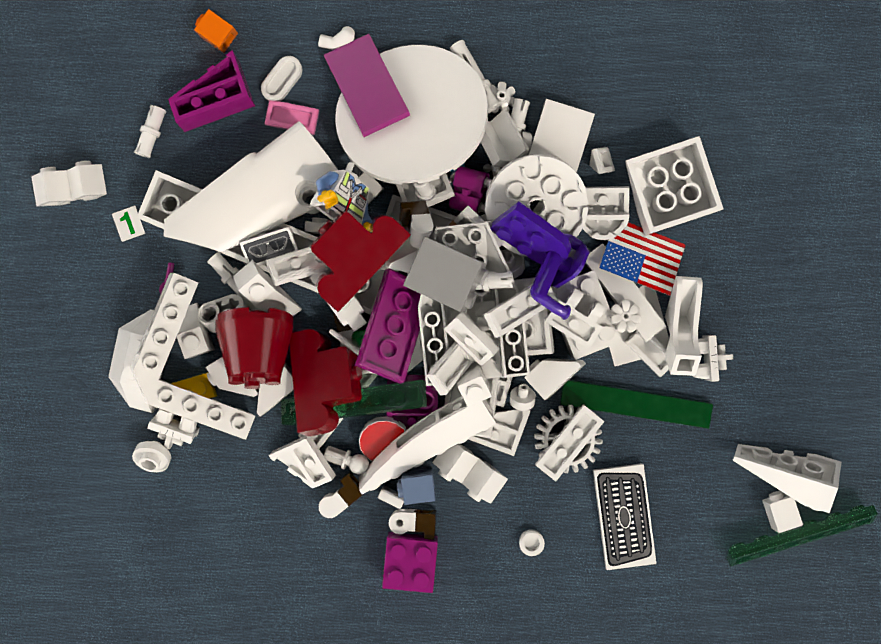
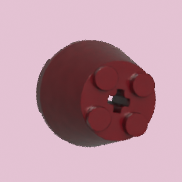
(254, 345)

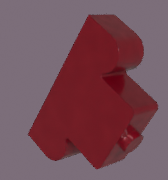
(354, 254)
(321, 380)

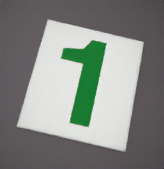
(127, 223)

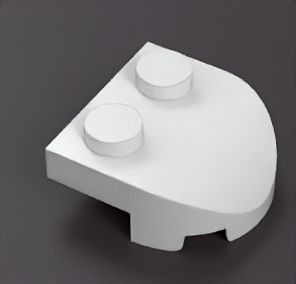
(606, 211)

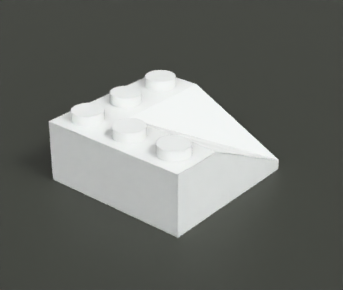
(673, 186)

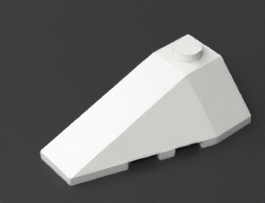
(806, 479)

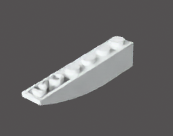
(427, 438)

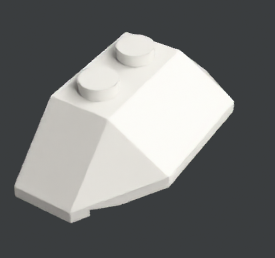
(125, 350)

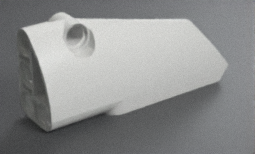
(254, 194)

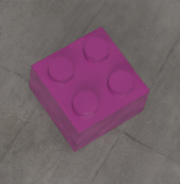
(410, 562)

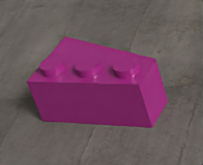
(213, 95)

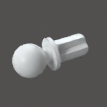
(358, 463)

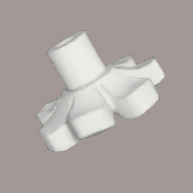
(506, 96)
(625, 316)

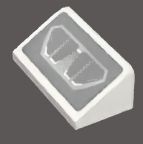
(269, 246)

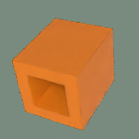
(215, 30)

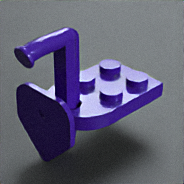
(544, 245)

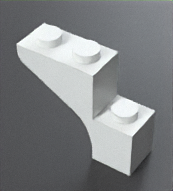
(683, 321)

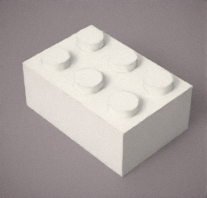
(590, 286)

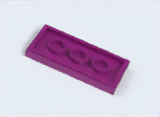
(366, 85)
(391, 329)

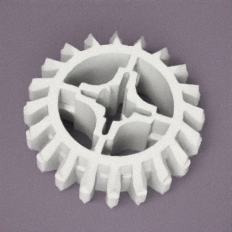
(546, 436)

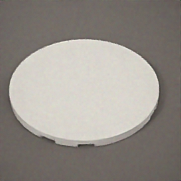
(444, 121)

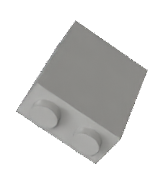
(446, 275)

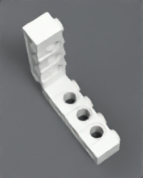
(154, 353)

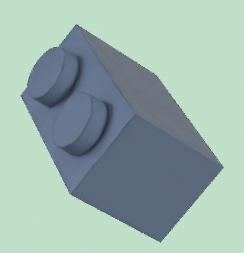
(417, 486)

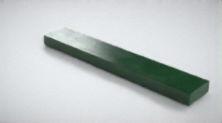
(637, 404)

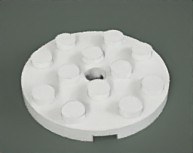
(544, 180)

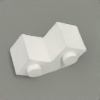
(61, 187)
(476, 475)

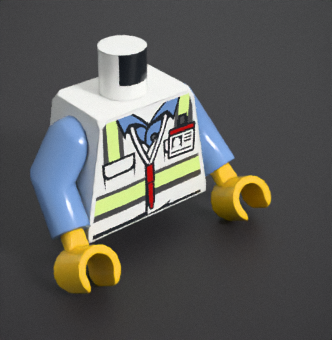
(343, 192)

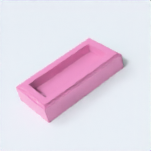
(285, 115)

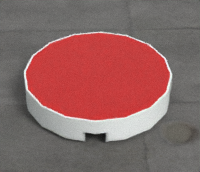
(378, 435)

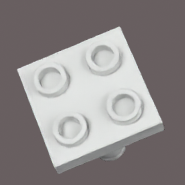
(431, 192)

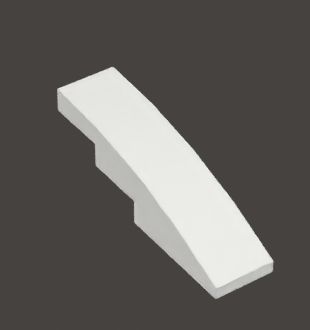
(624, 289)

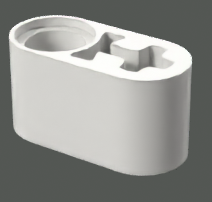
(217, 306)

